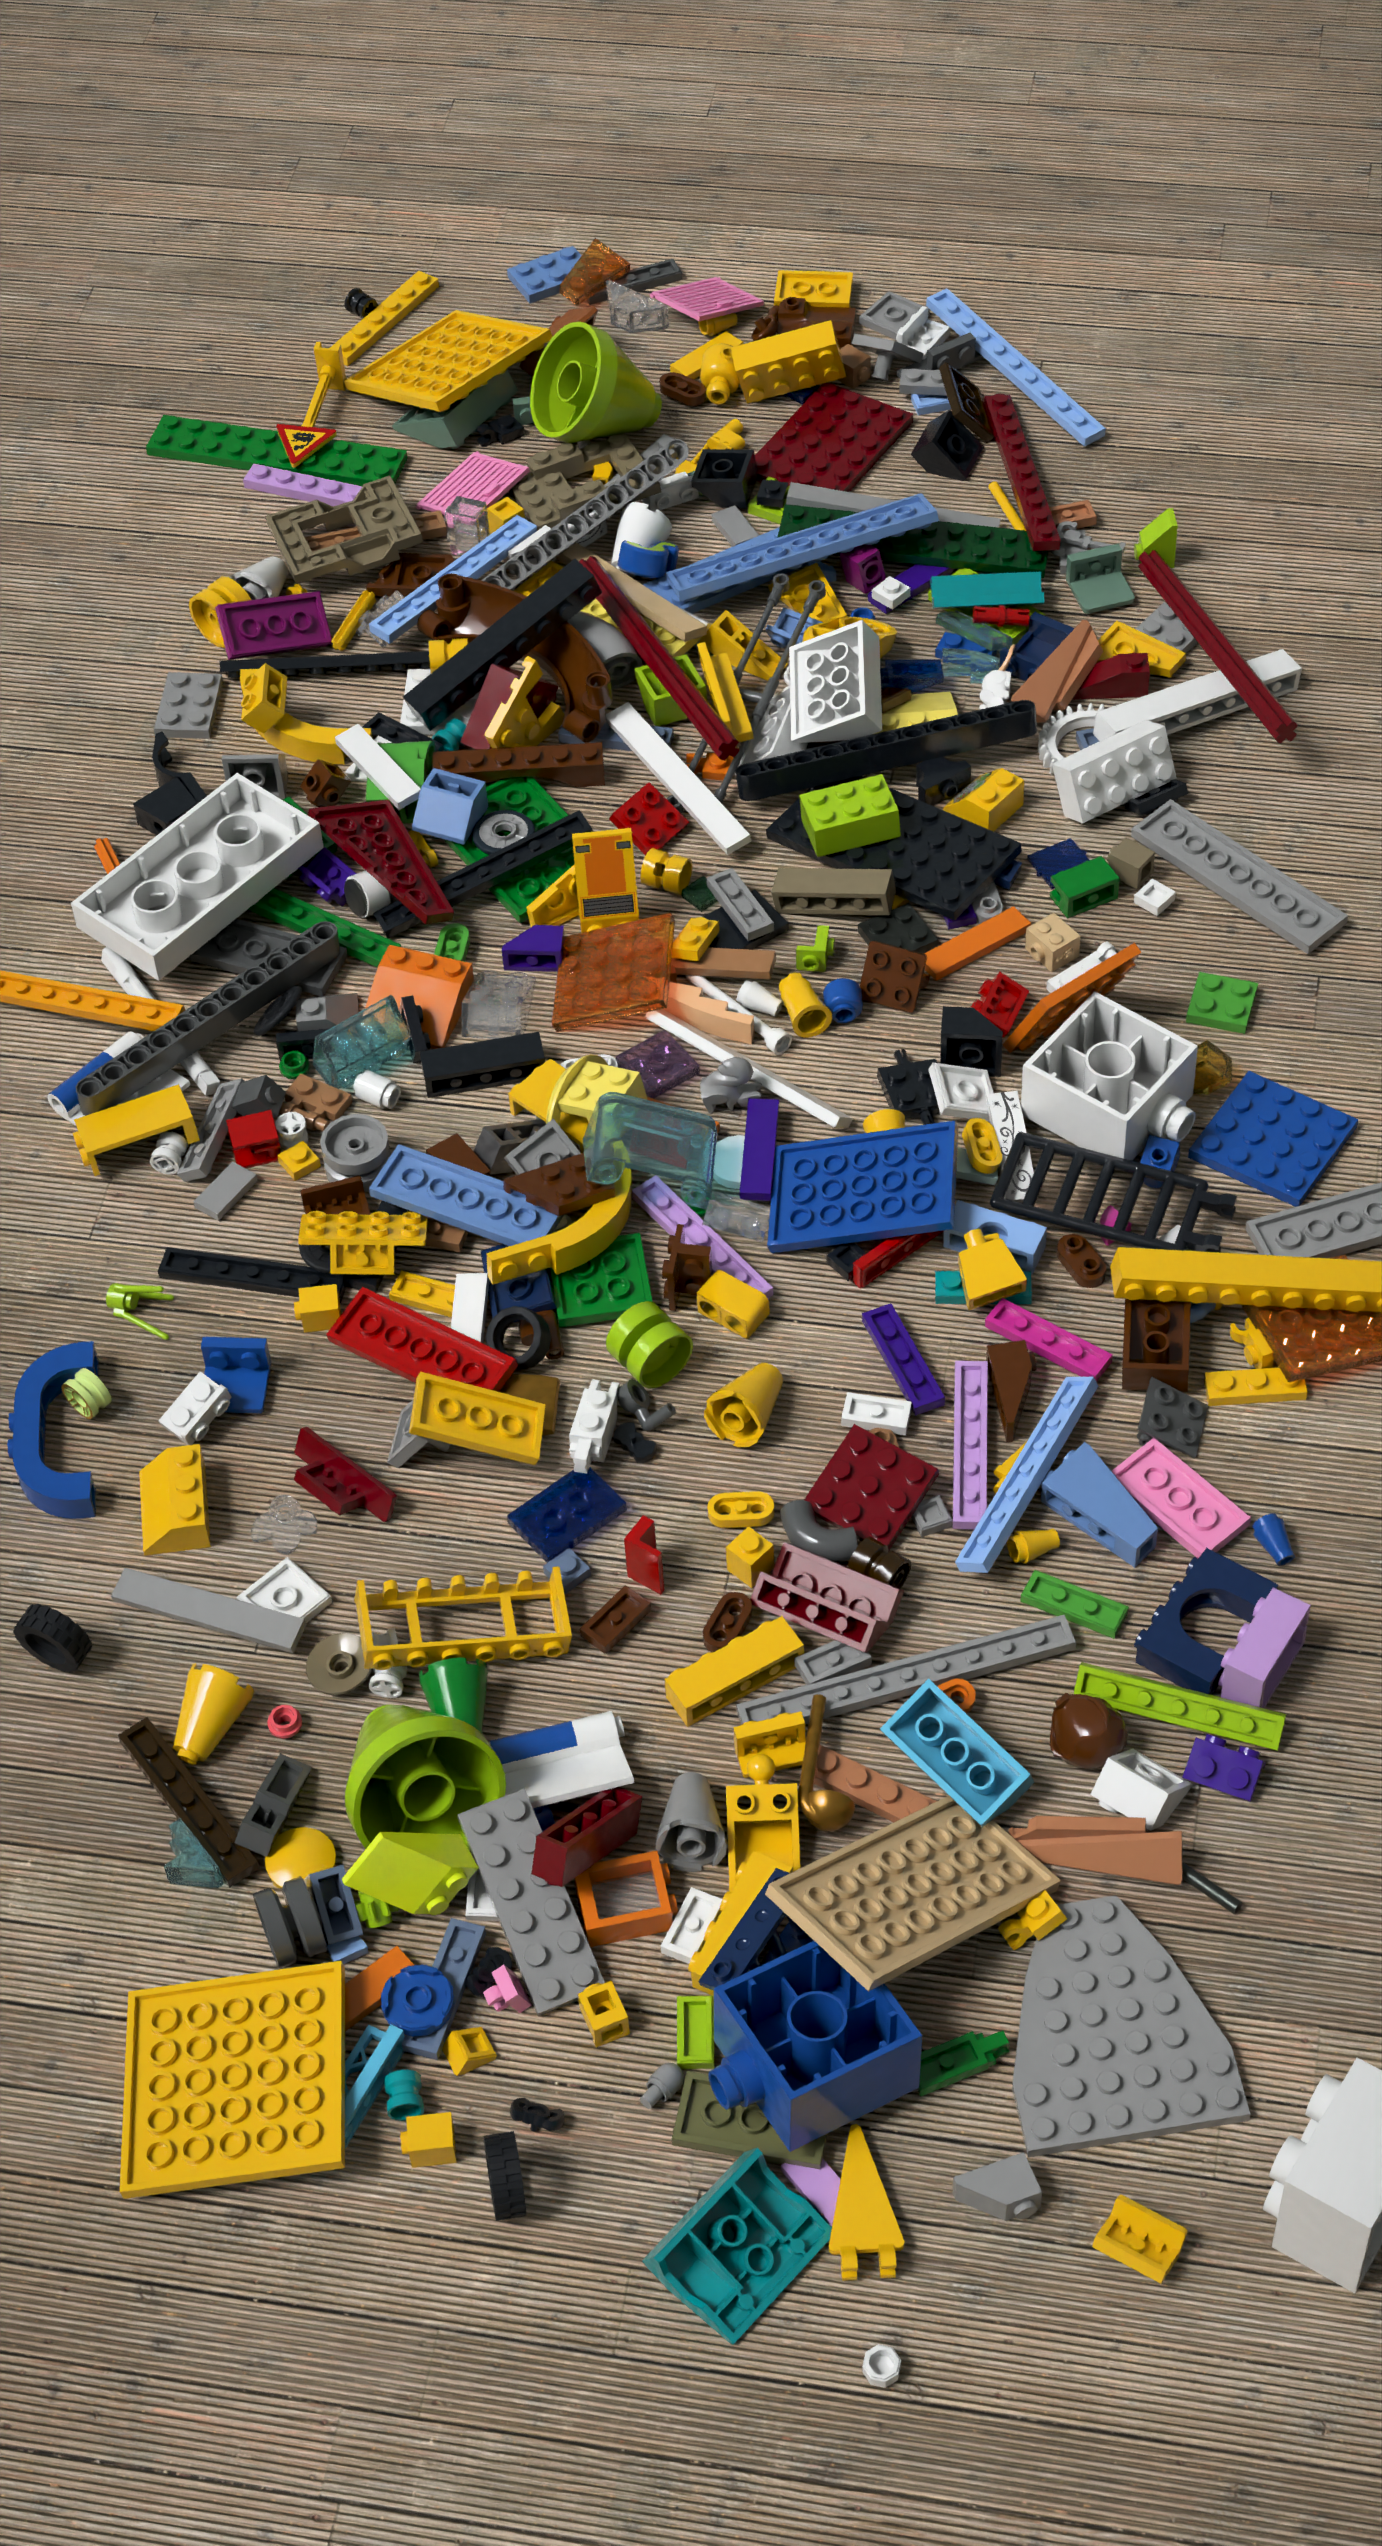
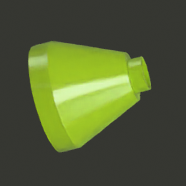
(589, 388)
(418, 1773)

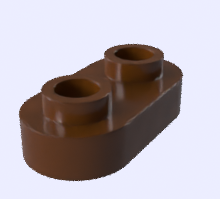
(682, 389)
(1077, 1255)
(723, 1624)

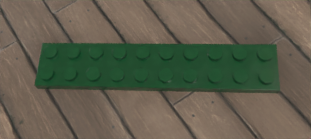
(939, 544)

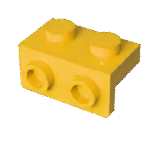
(777, 1737)
(1141, 2239)

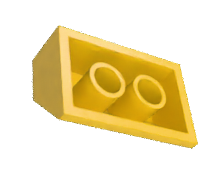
(175, 1501)

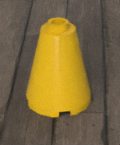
(744, 1405)
(208, 1711)

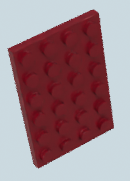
(832, 439)

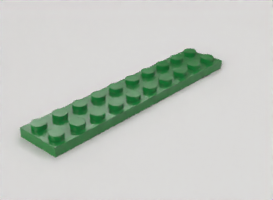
(244, 446)

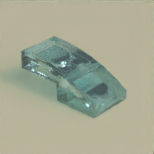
(968, 663)

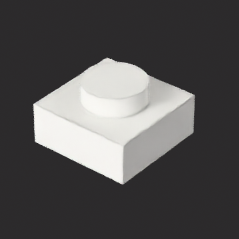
(891, 592)
(1154, 897)

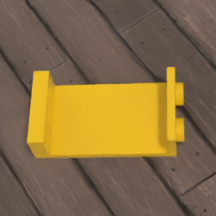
(535, 1095)
(133, 1122)

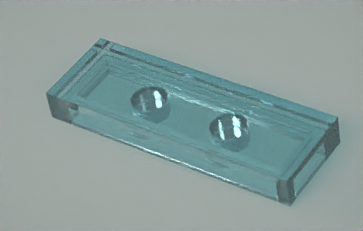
(977, 633)

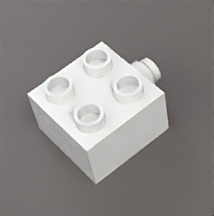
(1111, 1080)
(1332, 2180)

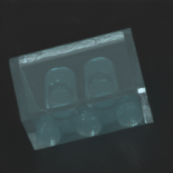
(361, 1043)

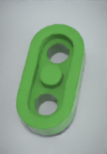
(453, 942)

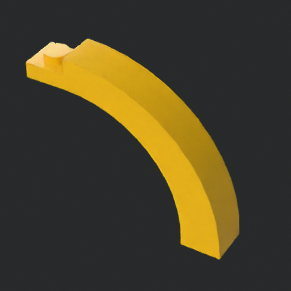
(302, 738)

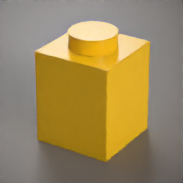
(318, 1307)
(749, 1555)
(429, 2140)

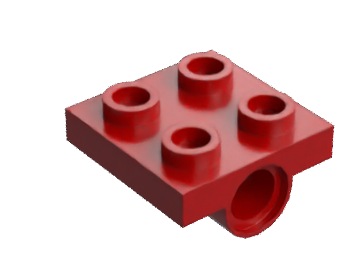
(651, 819)

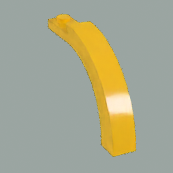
(570, 1245)

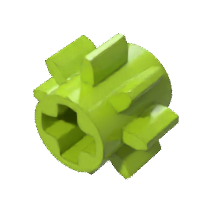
(373, 1911)

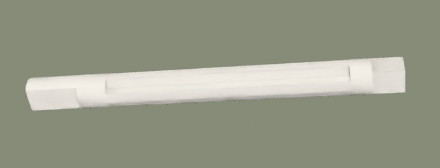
(133, 985)

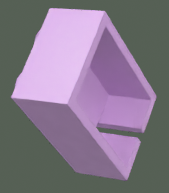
(1264, 1649)

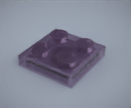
(660, 1063)

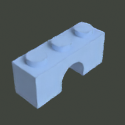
(1022, 1238)

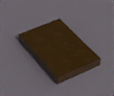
(966, 402)

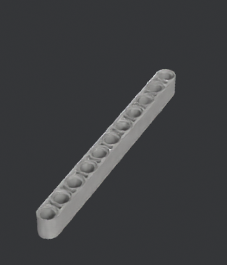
(582, 519)

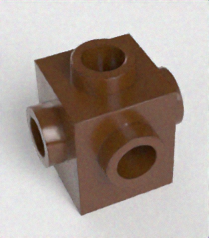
(325, 784)

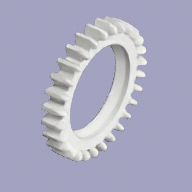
(1058, 727)

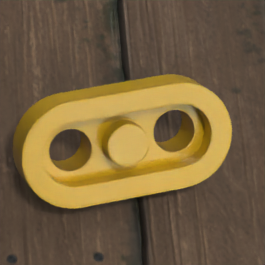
(982, 1145)
(740, 1509)

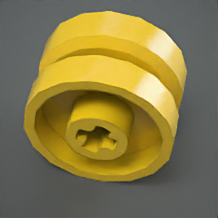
(203, 606)

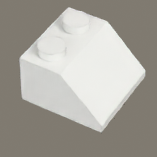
(1139, 1788)

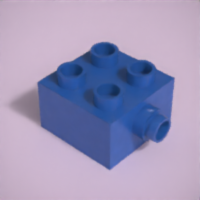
(811, 2045)

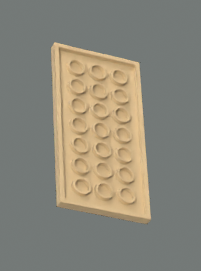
(911, 1891)

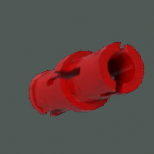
(1001, 616)

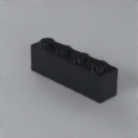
(481, 1064)

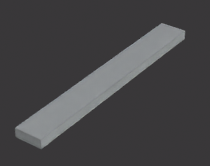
(827, 498)

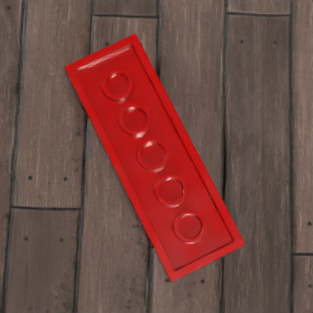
(415, 1344)

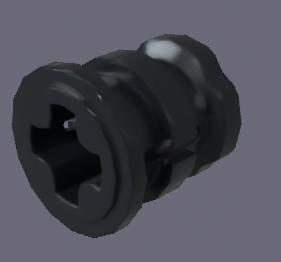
(359, 302)

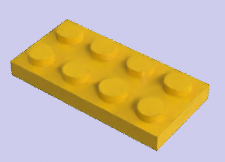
(477, 1418)

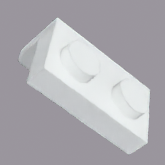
(922, 333)

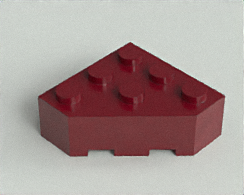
(498, 690)

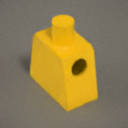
(988, 1271)

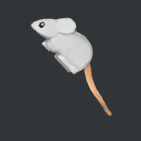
(997, 685)

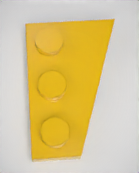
(796, 596)
(1123, 639)
(556, 903)

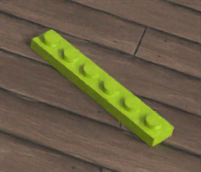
(1182, 1706)

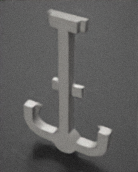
(1085, 543)

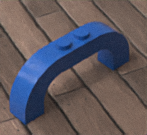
(50, 1491)

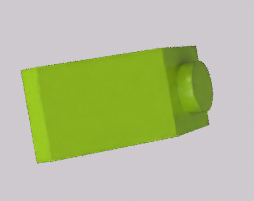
(1159, 536)

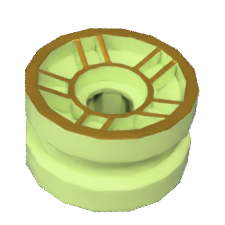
(86, 1393)

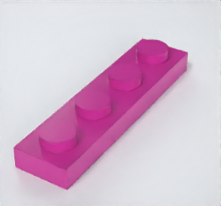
(1048, 1340)

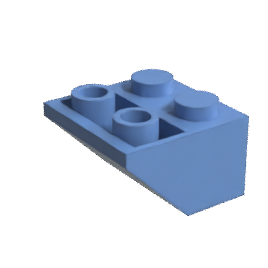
(450, 806)

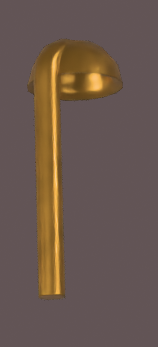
(823, 1808)

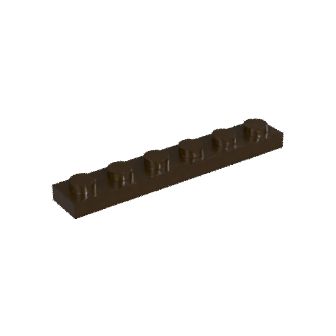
(187, 1800)

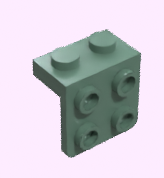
(1098, 579)

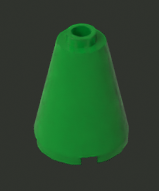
(457, 1689)

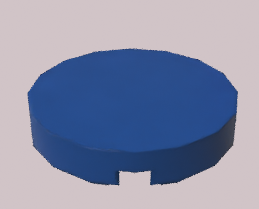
(418, 2000)

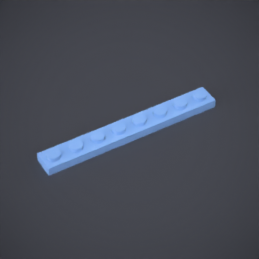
(471, 565)
(1026, 1475)

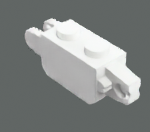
(593, 1425)

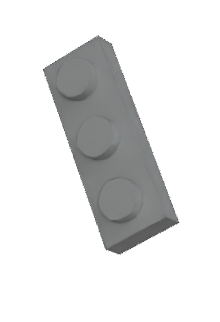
(740, 904)

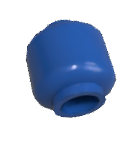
(843, 999)

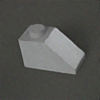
(1001, 2188)

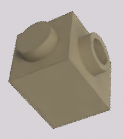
(1131, 862)

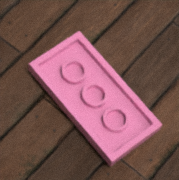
(1180, 1499)

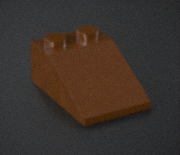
(1156, 1344)

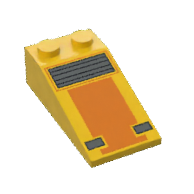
(605, 878)

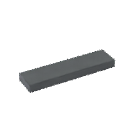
(644, 278)

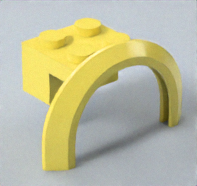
(585, 1083)

